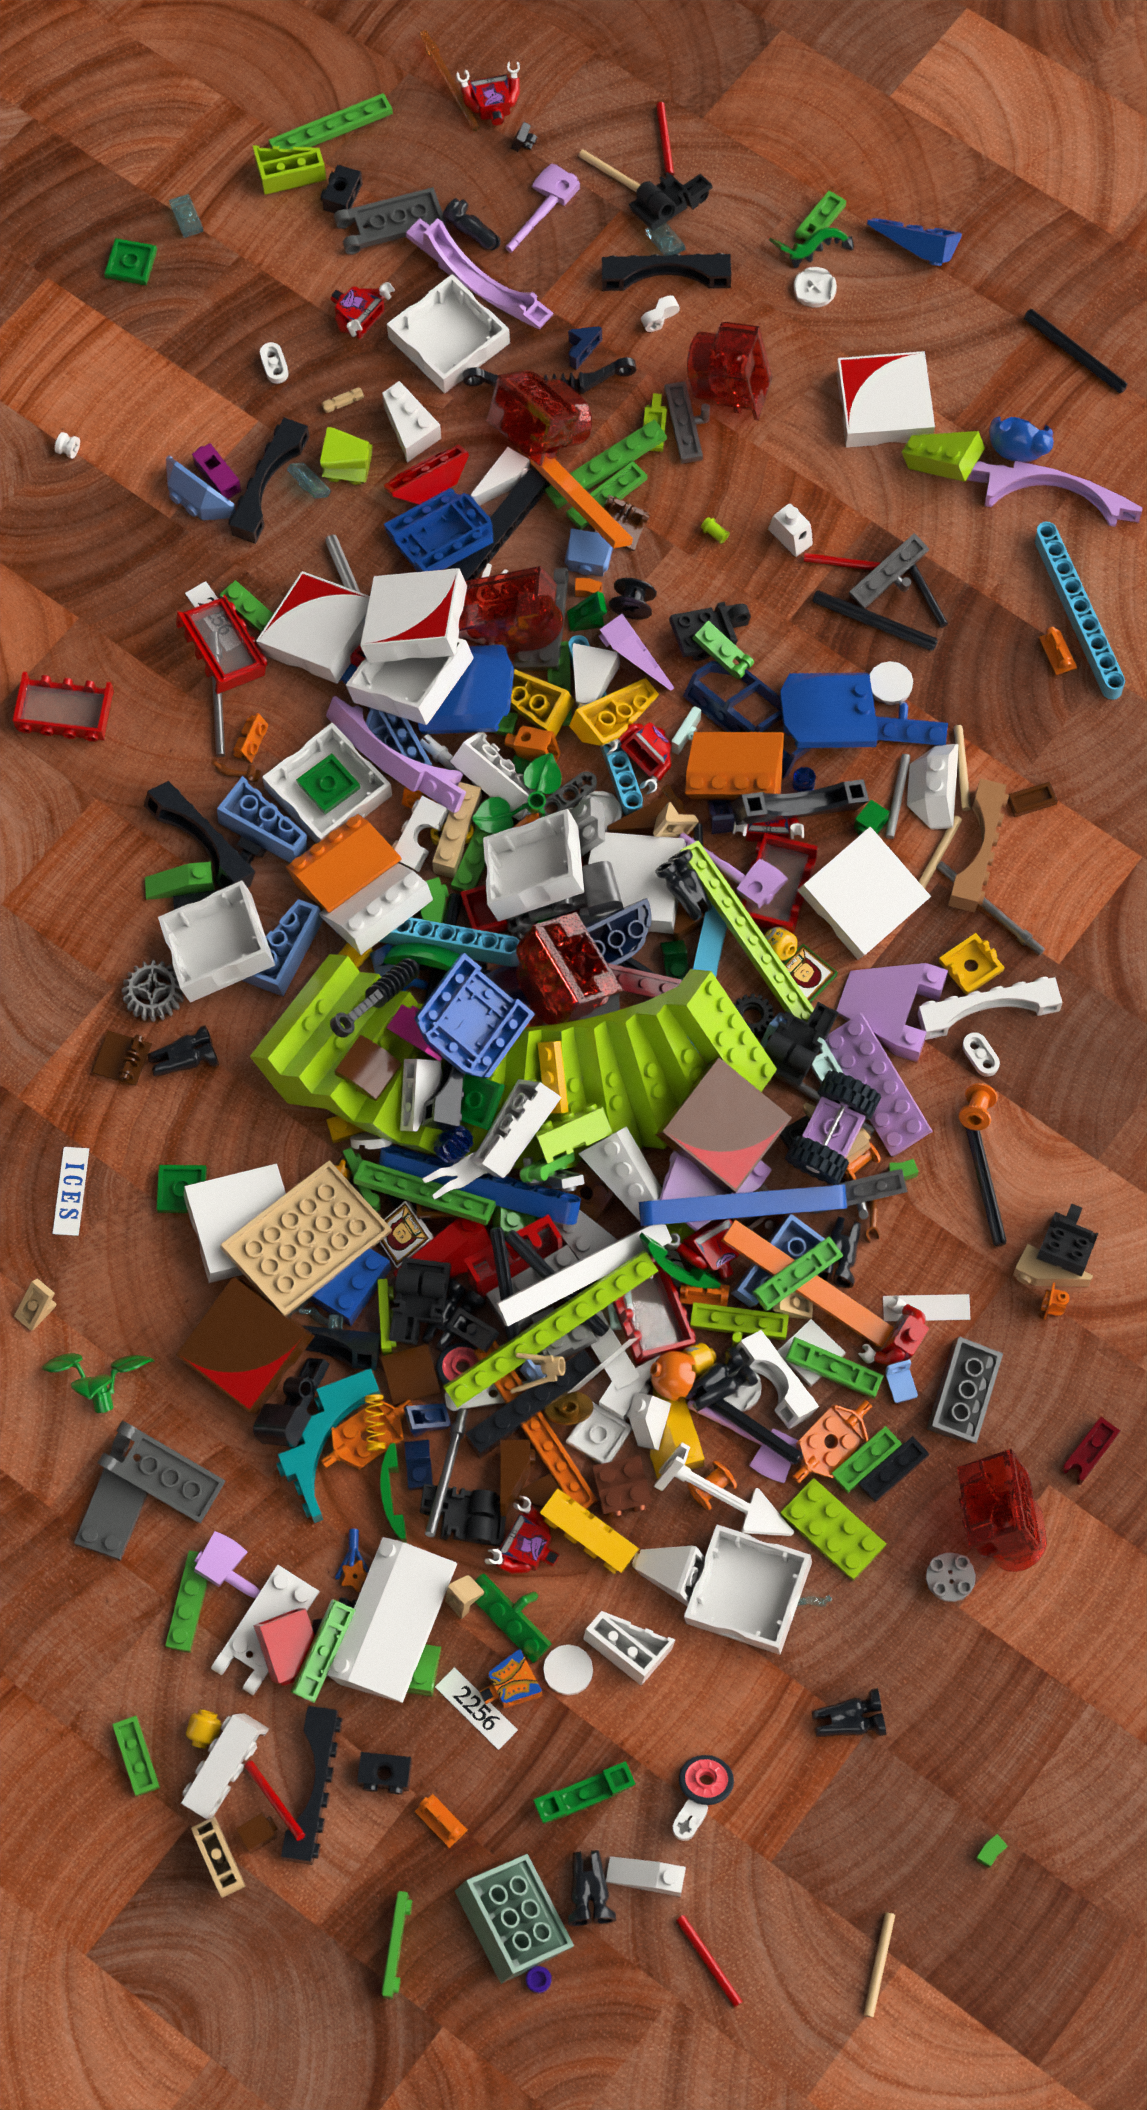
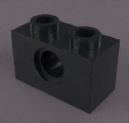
(342, 179)
(372, 1763)

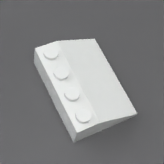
(379, 907)

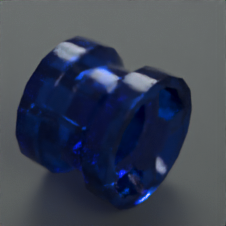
(801, 776)

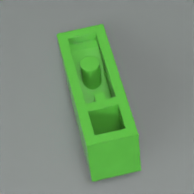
(180, 881)
(436, 909)

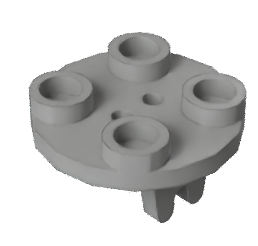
(962, 1576)

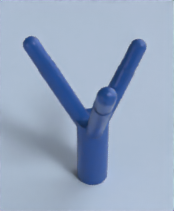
(352, 1552)

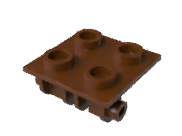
(628, 517)
(122, 1057)

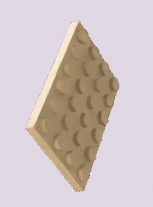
(305, 1238)

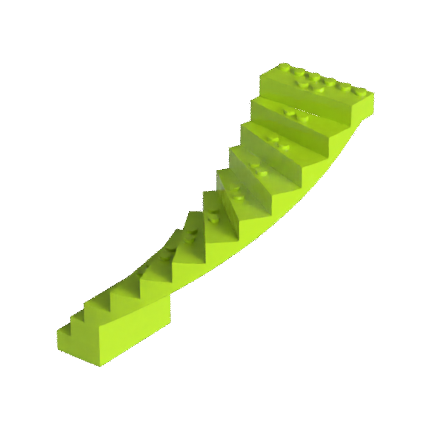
(625, 1060)

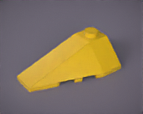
(610, 716)
(677, 1430)

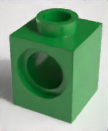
(871, 816)

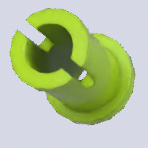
(716, 531)

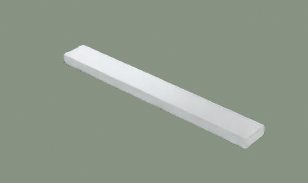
(577, 1275)

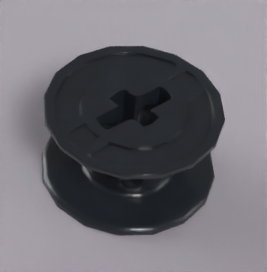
(633, 593)

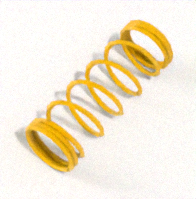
(375, 1445)

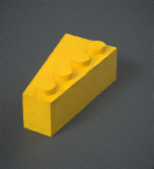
(540, 701)

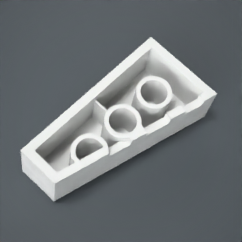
(491, 772)
(515, 1126)
(623, 1169)
(223, 1764)

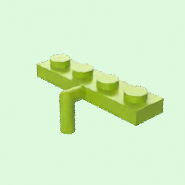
(738, 1321)

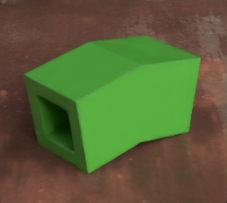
(908, 1167)
(991, 1851)

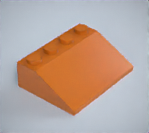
(734, 764)
(342, 863)

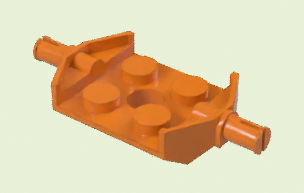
(848, 1431)
(347, 1437)

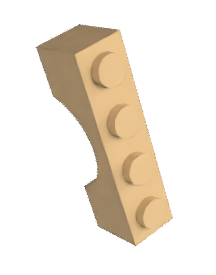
(452, 841)

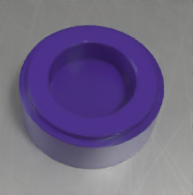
(538, 1979)

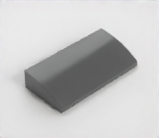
(964, 1390)

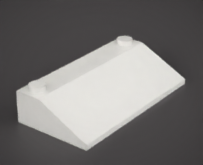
(392, 1620)

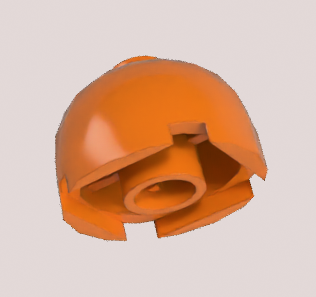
(673, 1375)

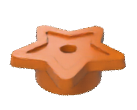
(349, 1580)

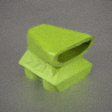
(345, 457)

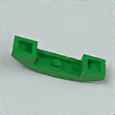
(423, 954)
(695, 1277)
(389, 1466)
(584, 1793)

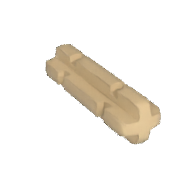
(342, 400)

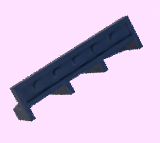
(727, 717)

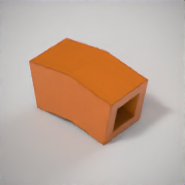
(586, 587)

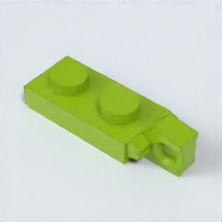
(658, 413)

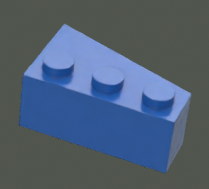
(353, 1287)

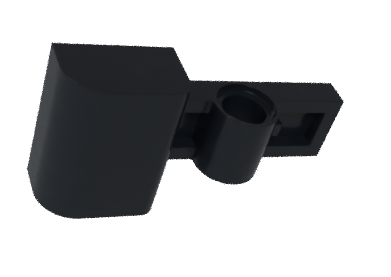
(286, 1423)

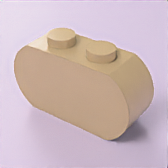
(218, 1857)

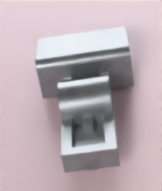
(599, 894)

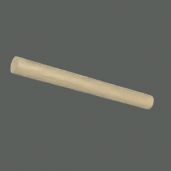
(609, 170)
(962, 768)
(939, 852)
(879, 1965)

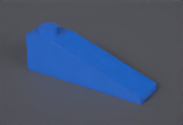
(929, 244)

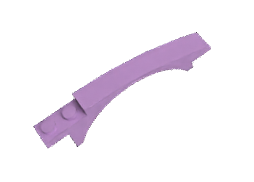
(440, 246)
(1005, 480)
(432, 781)

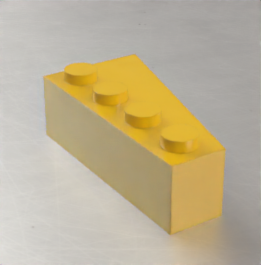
(590, 1531)

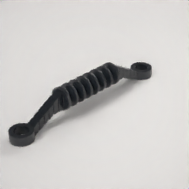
(623, 367)
(378, 994)

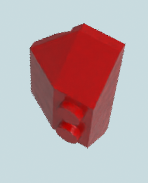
(429, 476)

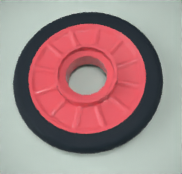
(451, 1357)
(701, 1793)

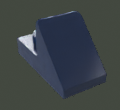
(584, 342)
(427, 1418)
(418, 1464)

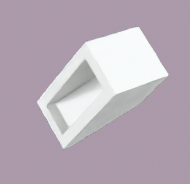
(648, 1419)

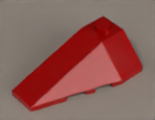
(455, 1244)

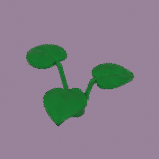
(540, 775)
(96, 1386)

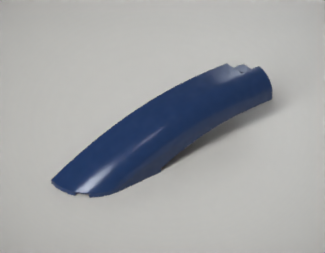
(615, 934)

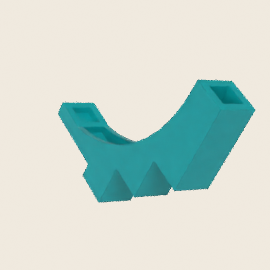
(338, 1402)

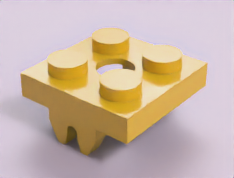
(972, 949)

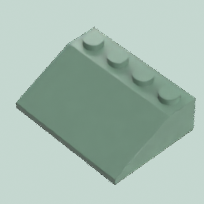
(513, 1918)

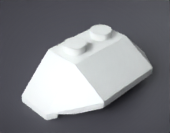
(934, 786)

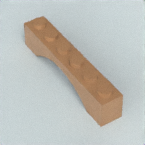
(968, 884)

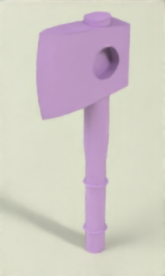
(555, 185)
(757, 885)
(766, 1460)
(220, 1560)

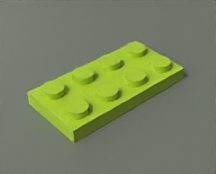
(833, 1529)

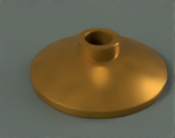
(570, 1409)

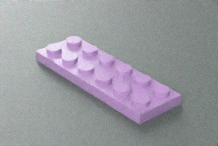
(863, 1058)

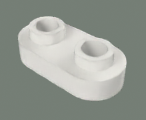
(275, 364)
(982, 1055)

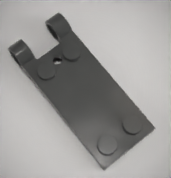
(388, 218)
(548, 656)
(165, 1474)
(112, 1510)

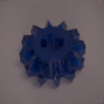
(453, 1144)

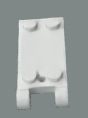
(279, 1595)

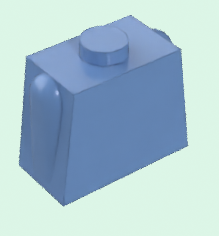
(588, 553)

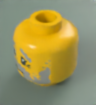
(782, 942)
(703, 1357)

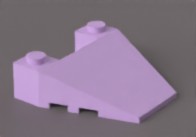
(626, 642)
(886, 999)
(687, 1181)

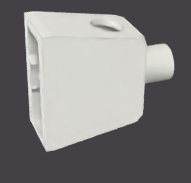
(789, 526)

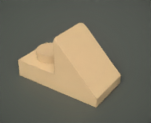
(672, 824)
(35, 1305)
(795, 1306)
(462, 1594)

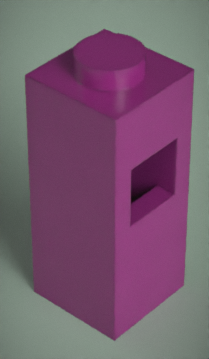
(216, 471)

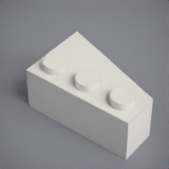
(410, 420)
(628, 1646)

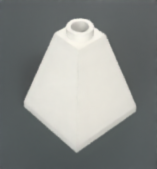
(592, 672)
(671, 1569)

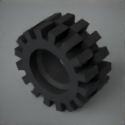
(762, 1007)

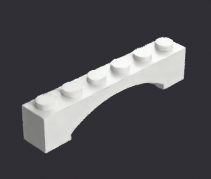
(1037, 996)

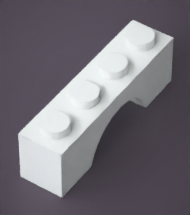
(793, 1399)

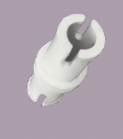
(439, 752)

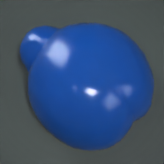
(1019, 439)

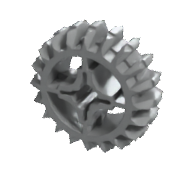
(134, 989)

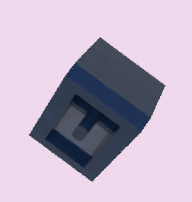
(720, 816)

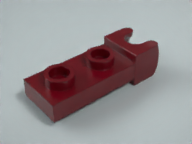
(1091, 1449)

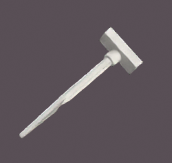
(760, 1513)

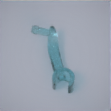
(334, 1320)
(817, 1601)

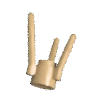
(549, 1365)

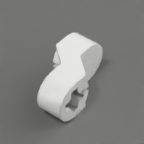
(654, 319)
(682, 1827)

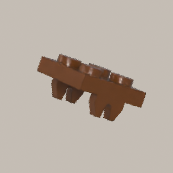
(602, 1194)

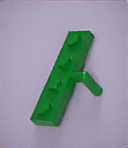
(511, 1619)

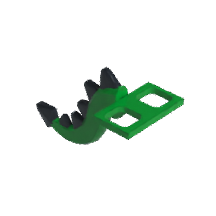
(814, 243)

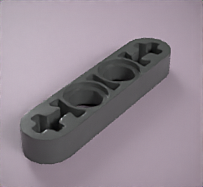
(557, 797)

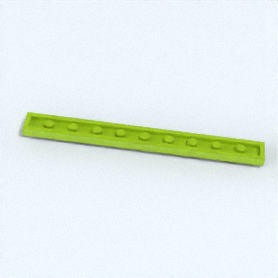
(749, 934)
(551, 1328)

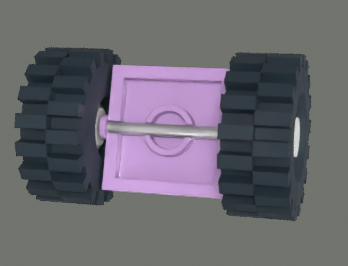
(833, 1127)

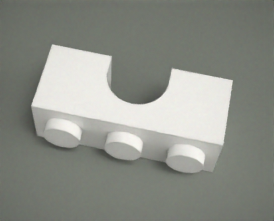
(425, 814)

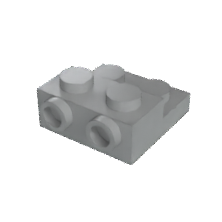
(590, 821)
(570, 1343)

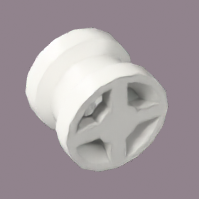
(67, 445)

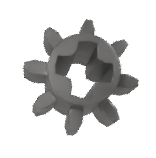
(519, 925)

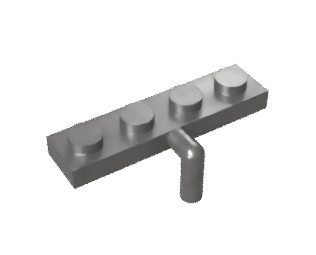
(685, 422)
(890, 572)
(561, 1179)
(873, 1188)

